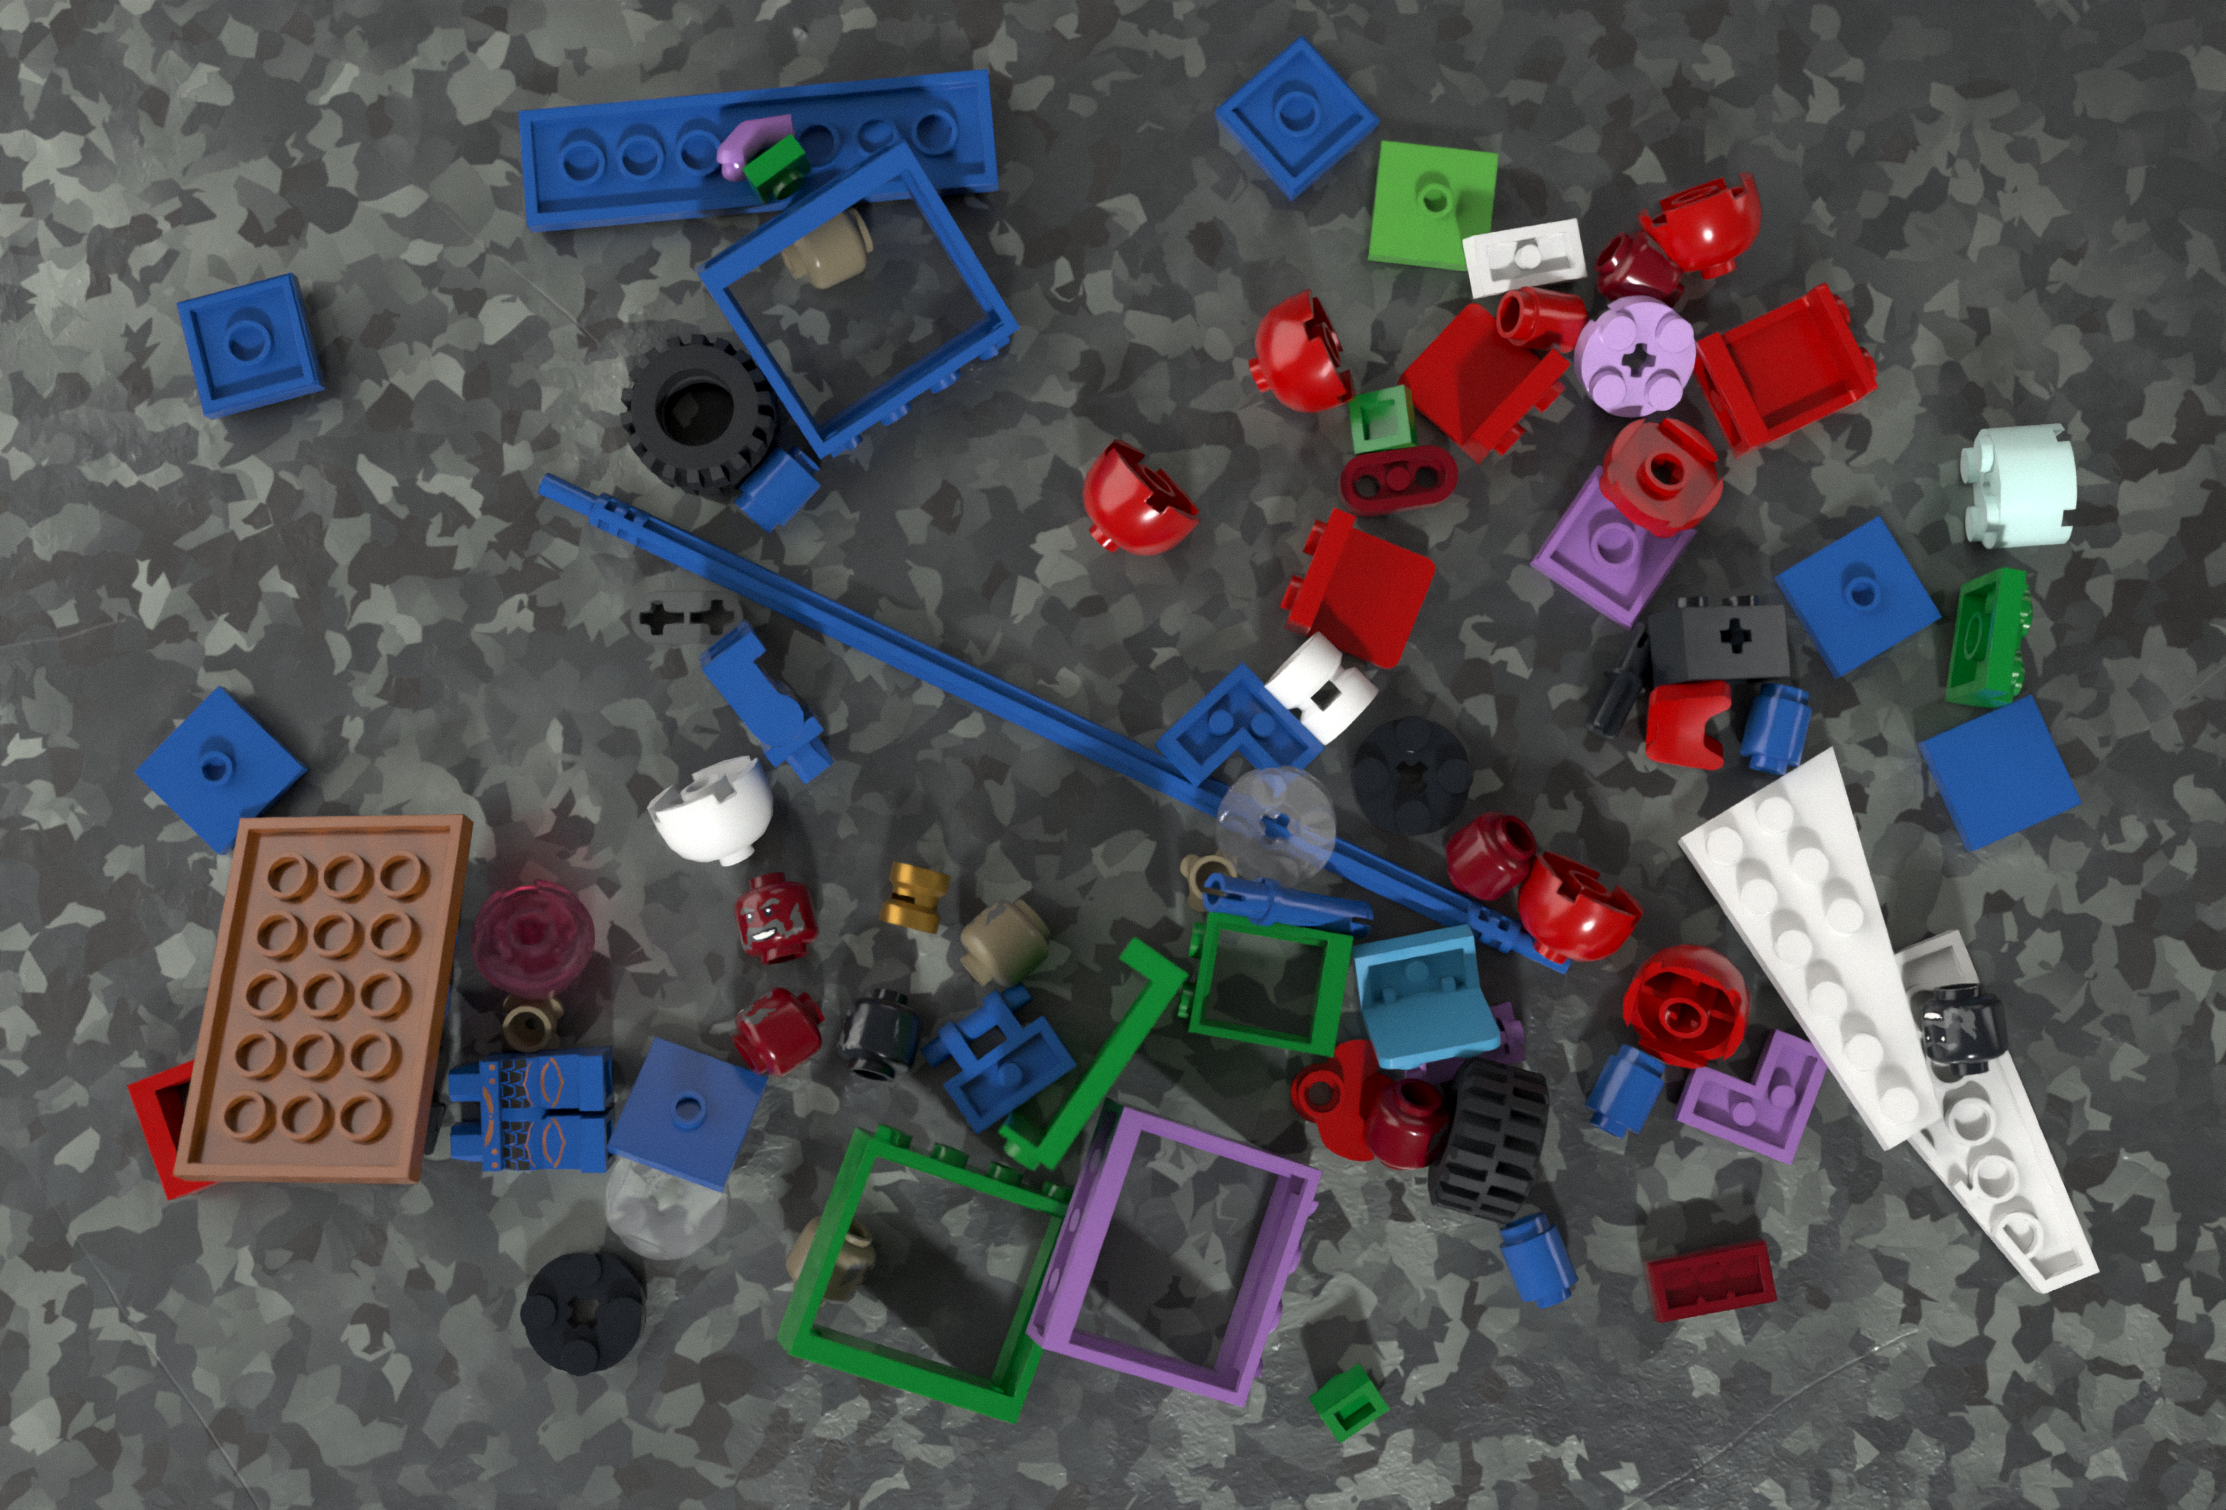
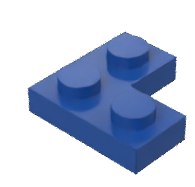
(1239, 717)

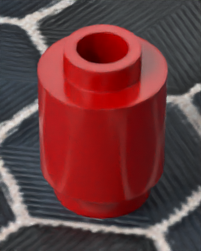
(1541, 318)

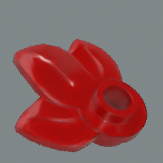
(1353, 1089)

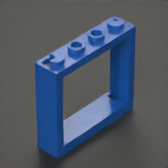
(933, 371)

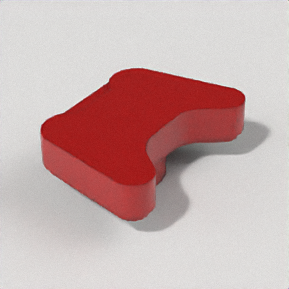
(1678, 723)

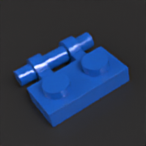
(1011, 1071)

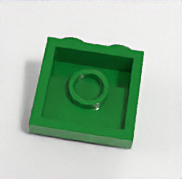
(1987, 638)

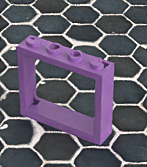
(1085, 1227)

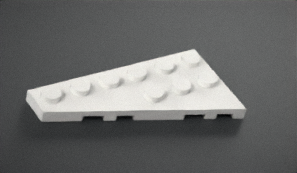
(1808, 911)
(1991, 1142)

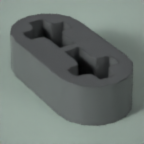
(688, 605)

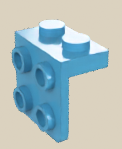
(1423, 998)

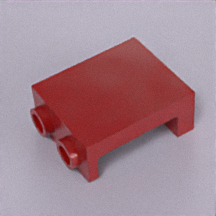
(1783, 371)

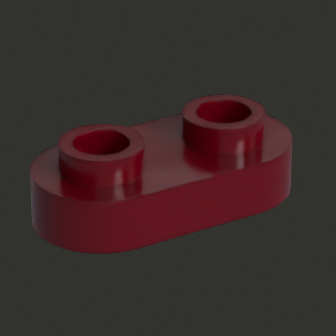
(1396, 480)

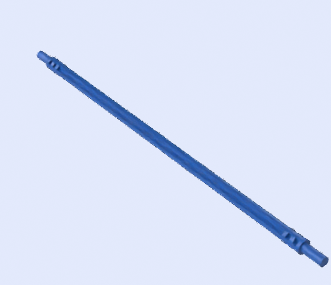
(1019, 706)

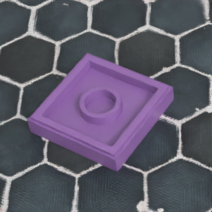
(1607, 556)

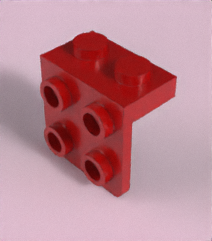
(1481, 384)
(1357, 591)

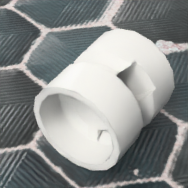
(1306, 673)

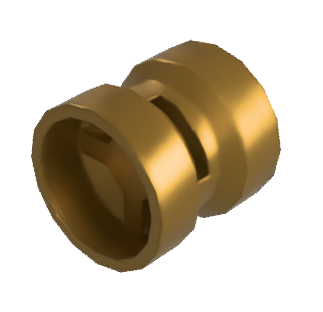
(912, 883)

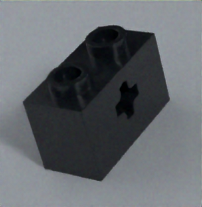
(1723, 642)

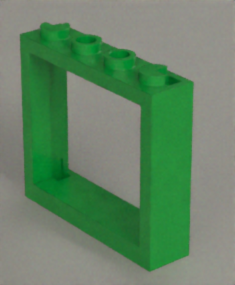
(798, 1335)

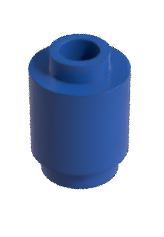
(778, 488)
(1776, 728)
(1625, 1091)
(1537, 1260)

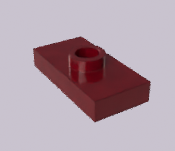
(1709, 1280)

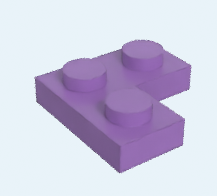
(1768, 1111)

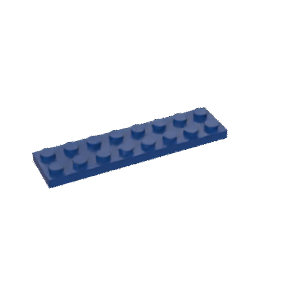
(661, 153)

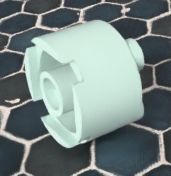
(2019, 486)

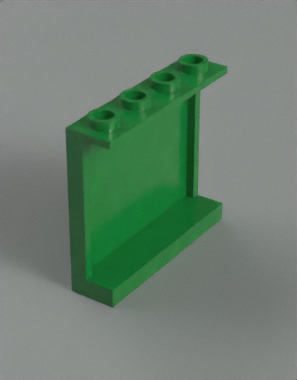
(1034, 1145)

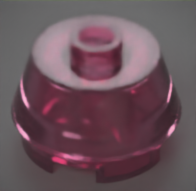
(533, 940)

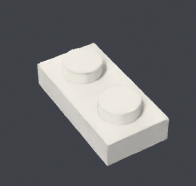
(1524, 257)

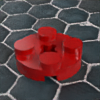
(1643, 498)

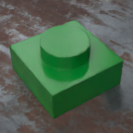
(778, 171)
(1383, 420)
(1348, 1403)

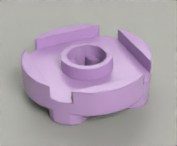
(1657, 381)

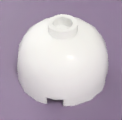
(717, 812)

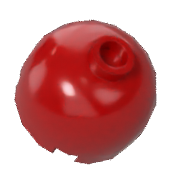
(1707, 225)
(1301, 356)
(1134, 504)
(1573, 911)
(1688, 1005)

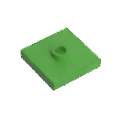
(1430, 203)

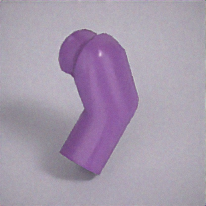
(748, 140)

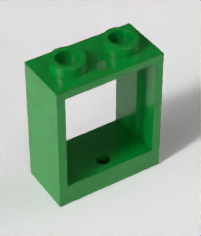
(1327, 993)

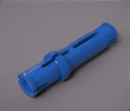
(1268, 902)

